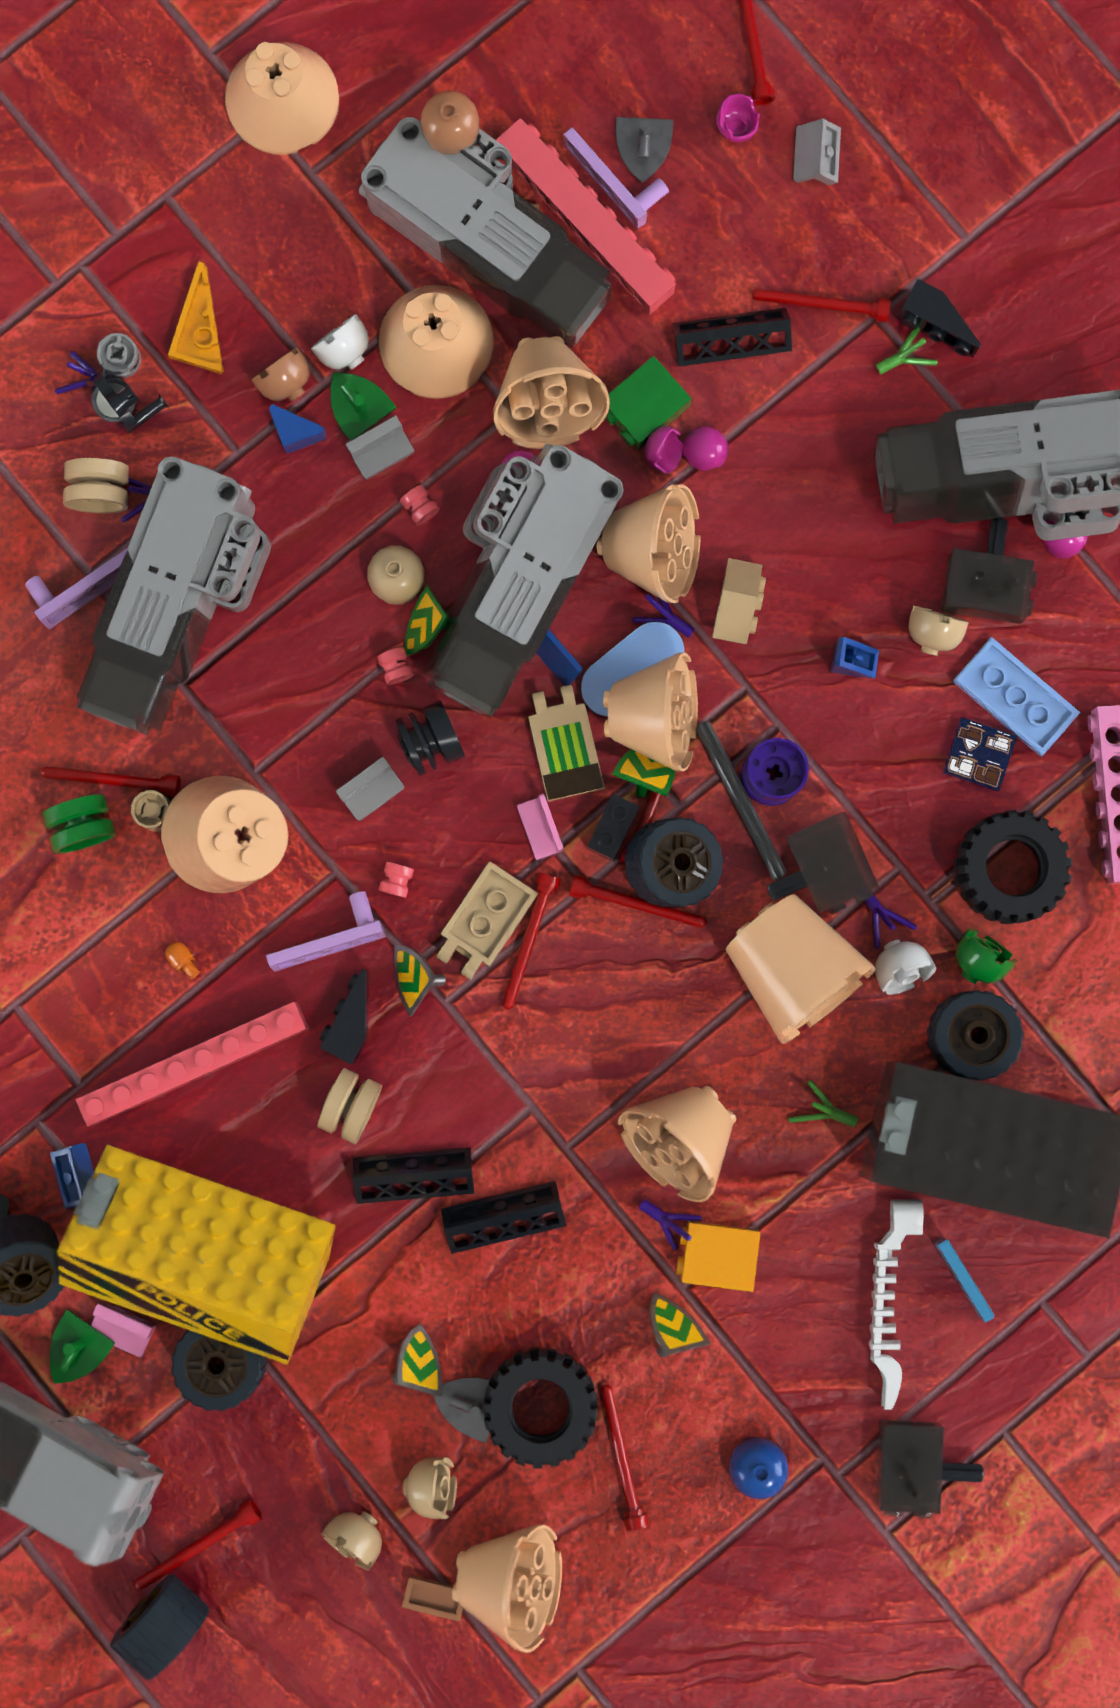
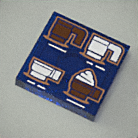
(979, 754)

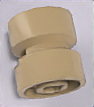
(149, 809)

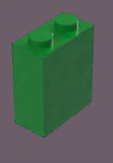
(646, 402)

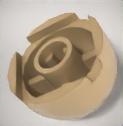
(396, 574)
(936, 630)
(430, 1487)
(355, 1537)

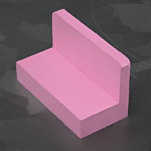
(540, 828)
(124, 1328)

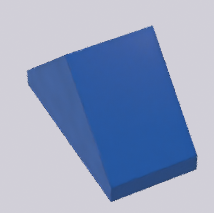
(295, 431)
(854, 658)

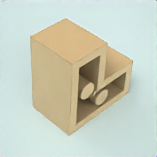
(739, 599)

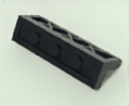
(735, 327)
(413, 1170)
(501, 1213)

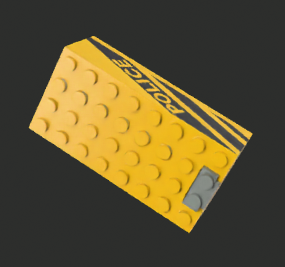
(195, 1254)

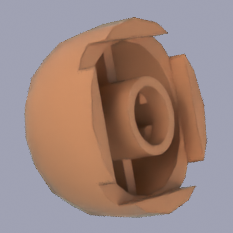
(450, 122)
(284, 377)

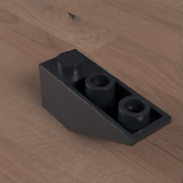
(937, 317)
(350, 1027)

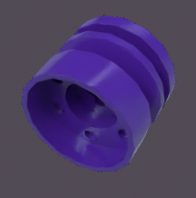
(790, 768)

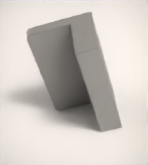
(817, 152)
(380, 448)
(370, 789)

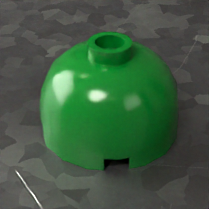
(983, 958)

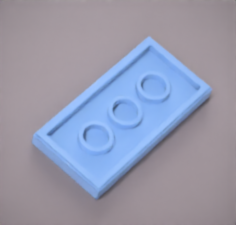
(1016, 697)

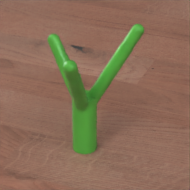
(900, 357)
(830, 1111)

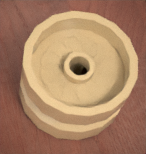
(96, 485)
(346, 1104)

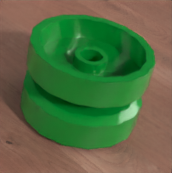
(79, 823)

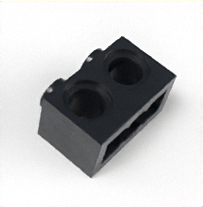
(612, 827)

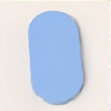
(635, 652)

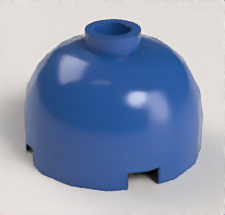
(758, 1468)

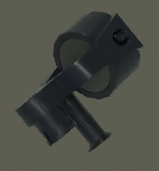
(115, 402)

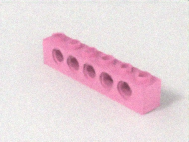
(1100, 721)

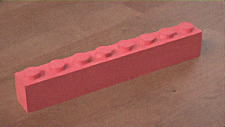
(586, 217)
(192, 1064)

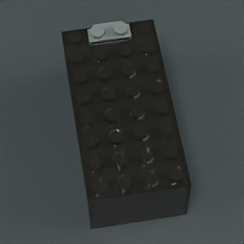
(995, 1149)

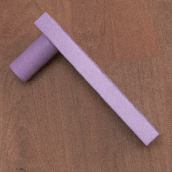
(631, 207)
(57, 609)
(366, 932)

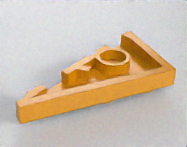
(196, 332)

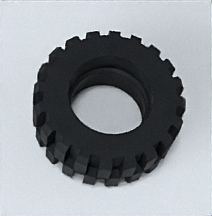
(1051, 861)
(533, 1448)

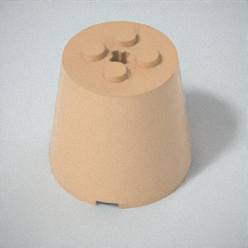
(202, 840)
(795, 965)

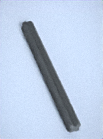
(741, 800)

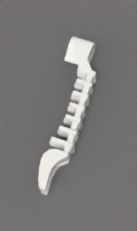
(905, 1219)

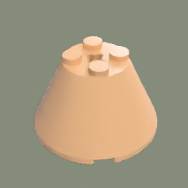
(282, 98)
(436, 341)
(548, 395)
(655, 542)
(656, 711)
(680, 1139)
(512, 1584)

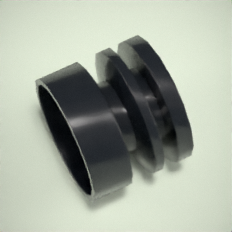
(429, 738)

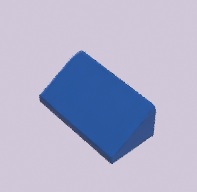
(559, 659)
(73, 1172)

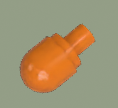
(181, 959)

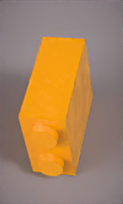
(719, 1256)

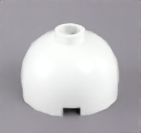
(343, 345)
(901, 965)

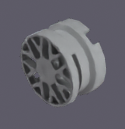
(118, 355)

